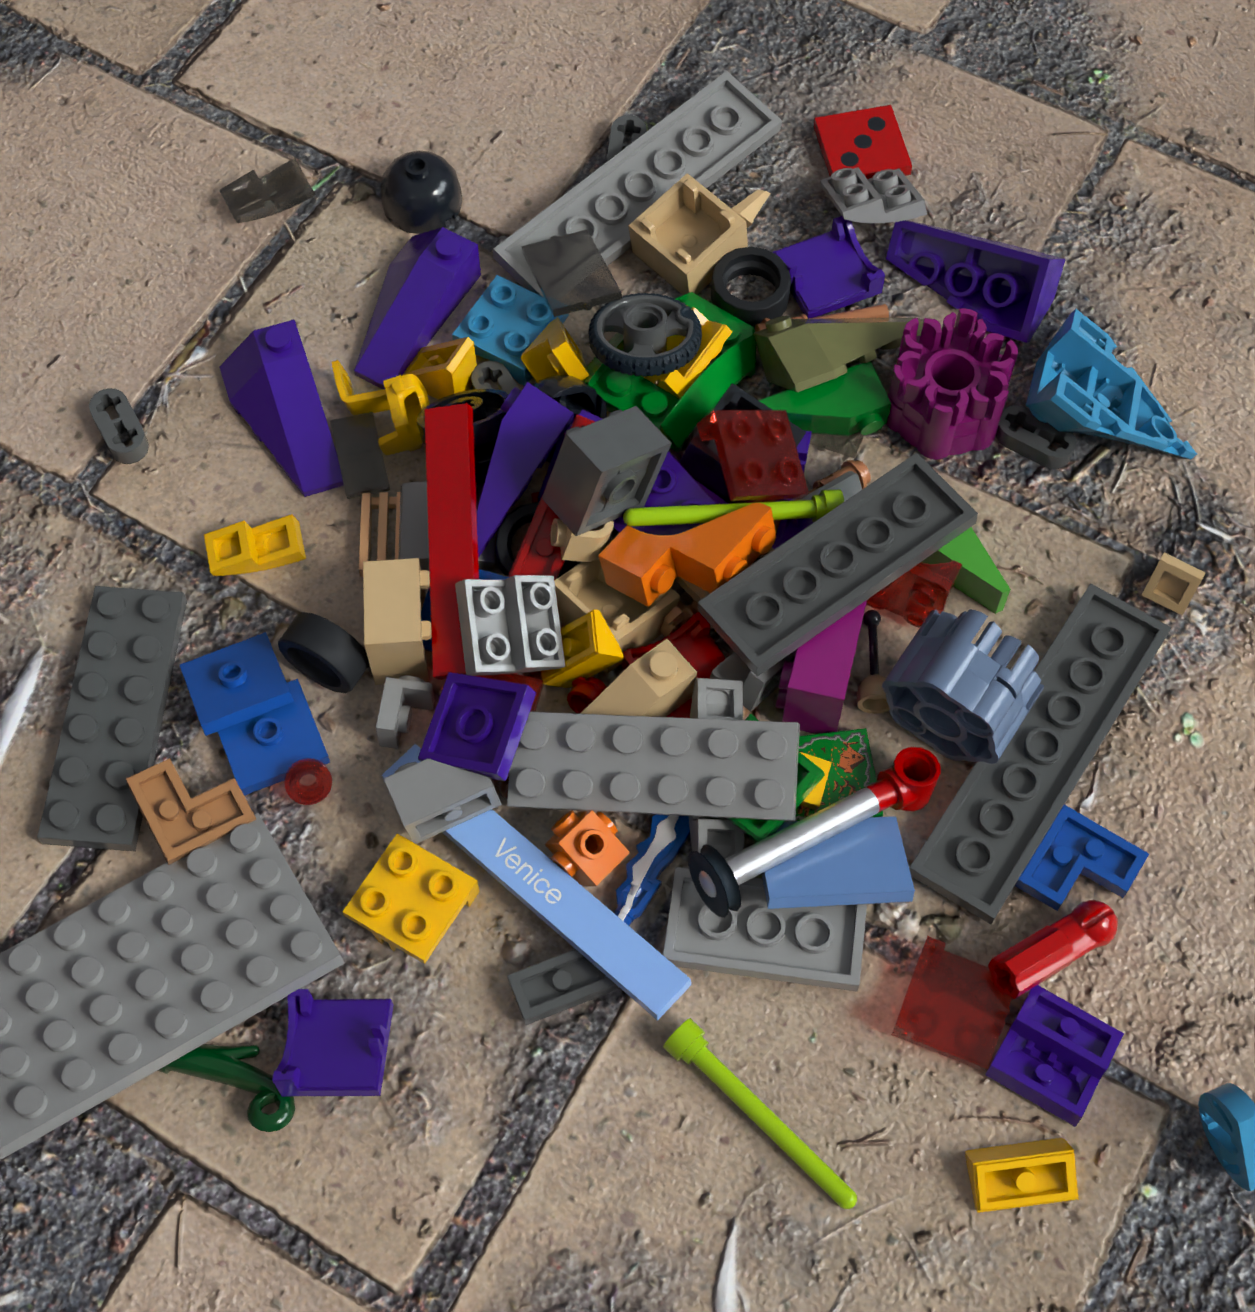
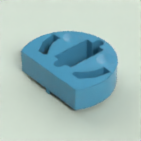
(1230, 1129)

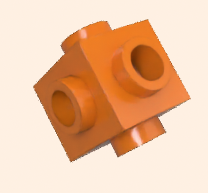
(586, 846)

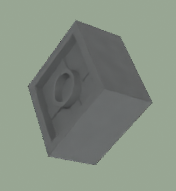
(605, 469)

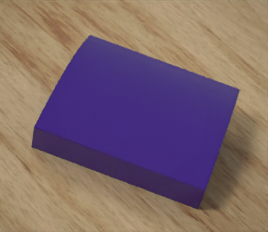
(1054, 1055)

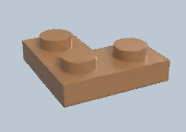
(184, 822)

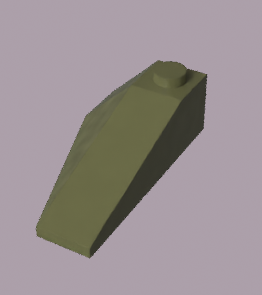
(816, 350)

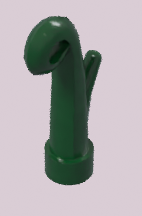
(224, 1066)

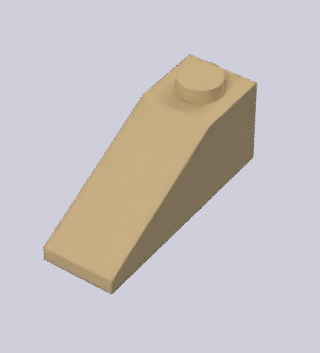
(649, 686)

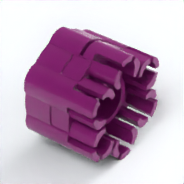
(950, 385)

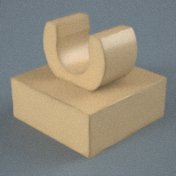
(1173, 583)

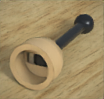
(870, 693)

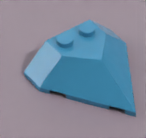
(1087, 391)

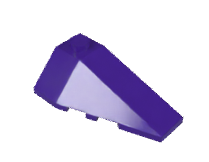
(997, 280)
(416, 300)
(278, 398)
(522, 445)

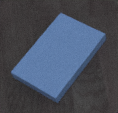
(848, 869)

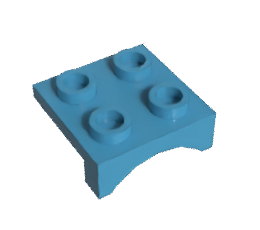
(506, 324)

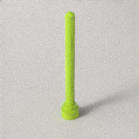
(694, 514)
(689, 1045)

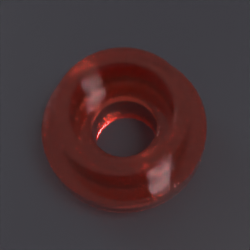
(308, 794)

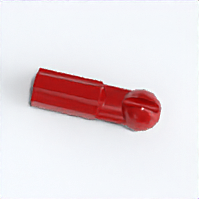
(1053, 948)

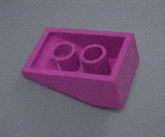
(818, 679)

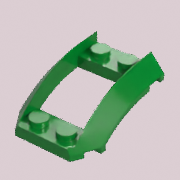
(669, 414)

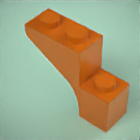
(705, 555)

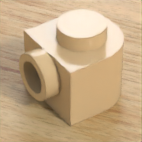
(581, 547)

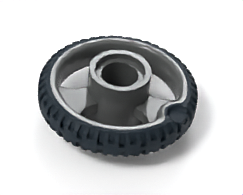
(645, 325)

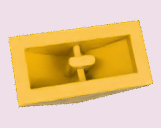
(445, 367)

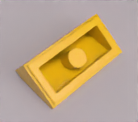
(587, 650)
(1022, 1174)

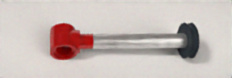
(719, 878)

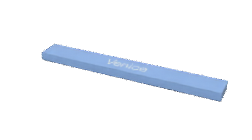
(567, 907)

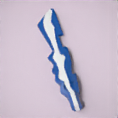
(653, 857)

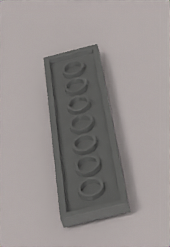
(1011, 804)

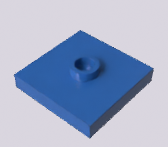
(236, 683)
(270, 743)

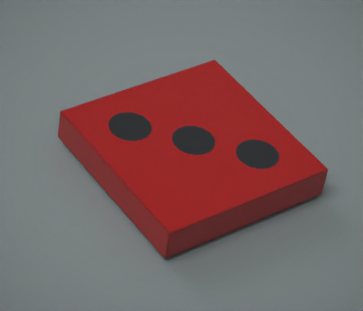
(862, 140)

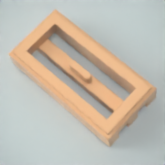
(382, 503)

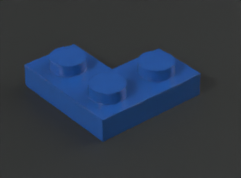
(1076, 847)

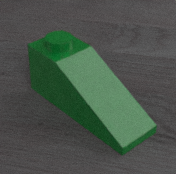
(838, 406)

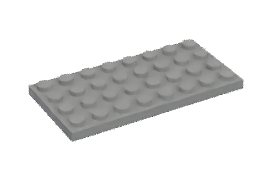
(150, 978)

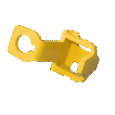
(404, 398)

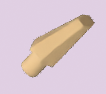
(751, 206)

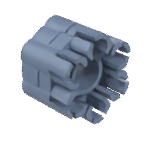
(959, 695)

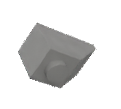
(438, 797)

